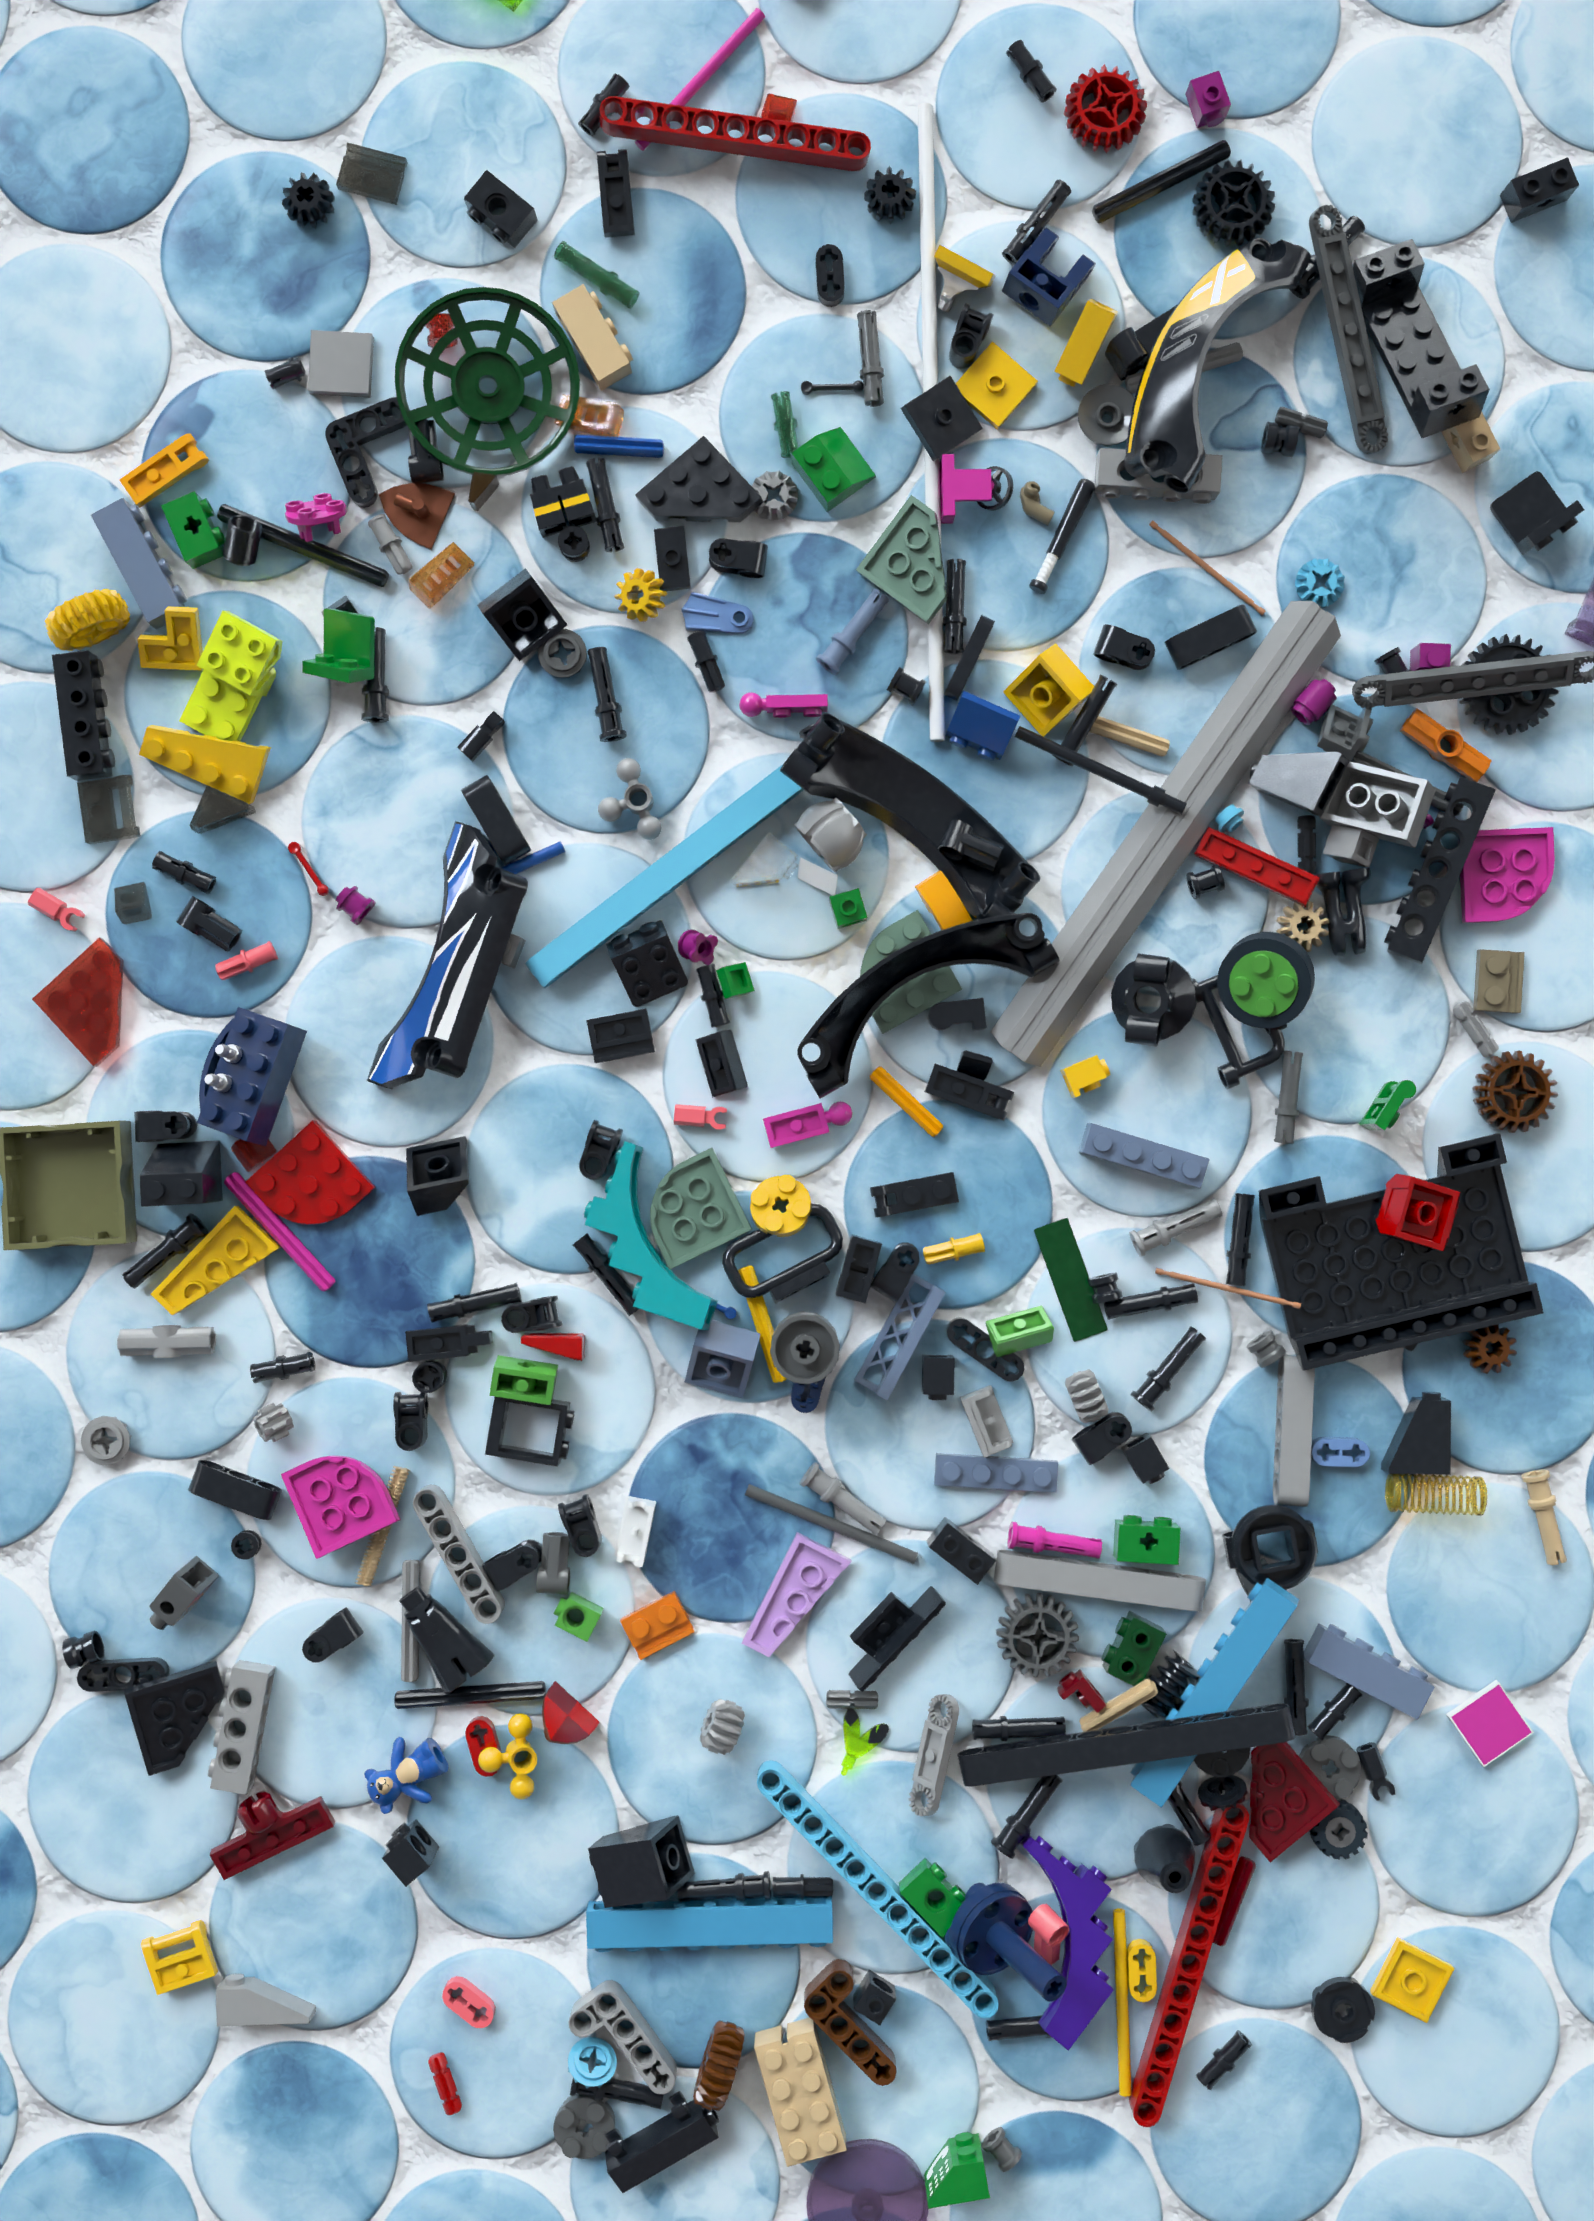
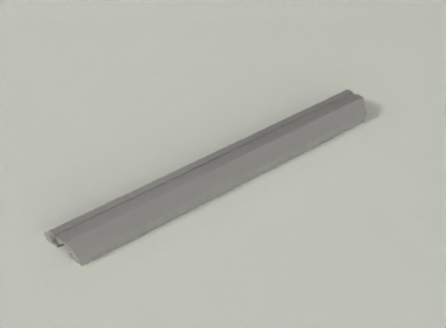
(1164, 837)

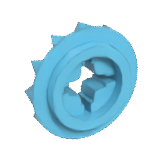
(1305, 582)
(604, 2056)

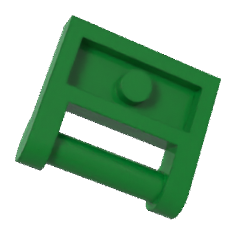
(1386, 1104)

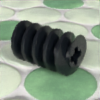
(1170, 1684)

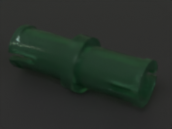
(785, 423)

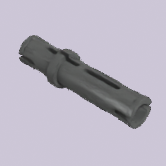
(871, 369)
(1288, 1097)

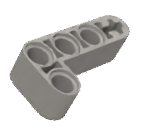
(627, 2039)

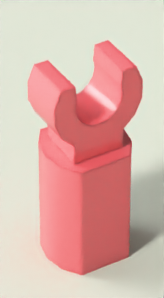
(53, 908)
(697, 1116)

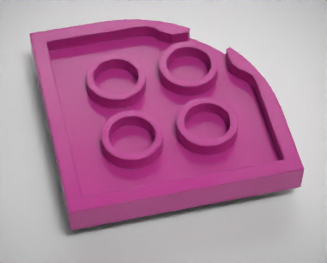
(1506, 873)
(338, 1501)

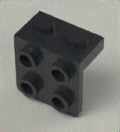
(1533, 513)
(647, 963)

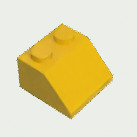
(1049, 689)

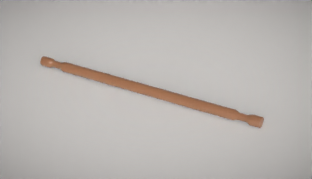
(1205, 566)
(1228, 1288)

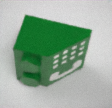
(957, 2173)

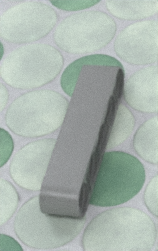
(1293, 1433)
(458, 1568)

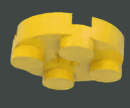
(784, 1189)

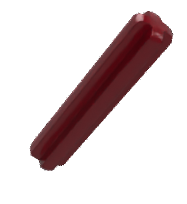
(1237, 1890)

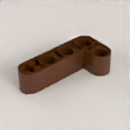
(853, 2029)

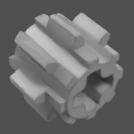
(273, 1422)

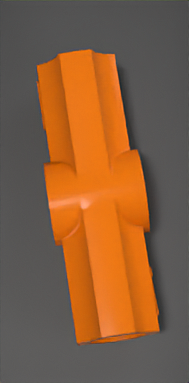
(1462, 756)

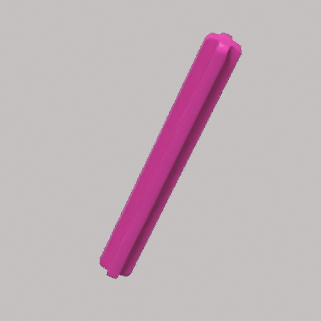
(280, 1232)

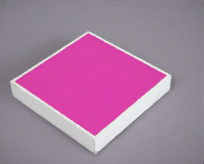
(1489, 1723)

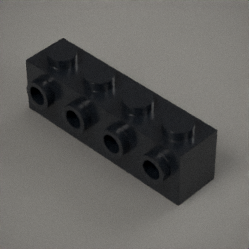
(83, 715)

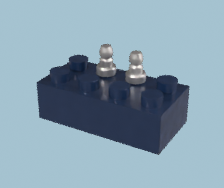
(248, 1075)

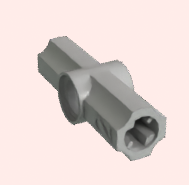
(166, 1341)

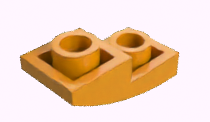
(942, 901)

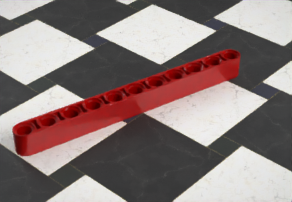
(1187, 1974)

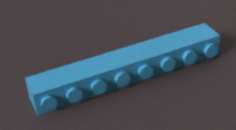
(1221, 1679)
(711, 1923)

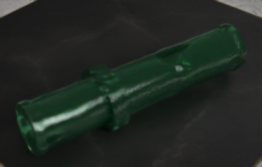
(607, 281)

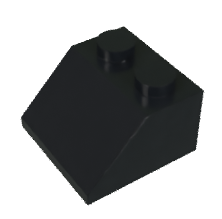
(522, 615)

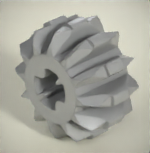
(1086, 1396)
(722, 1726)

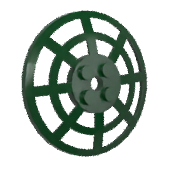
(487, 363)

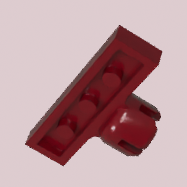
(269, 1832)

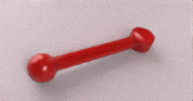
(295, 848)

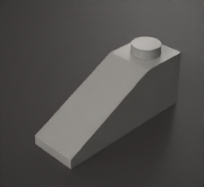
(255, 2002)

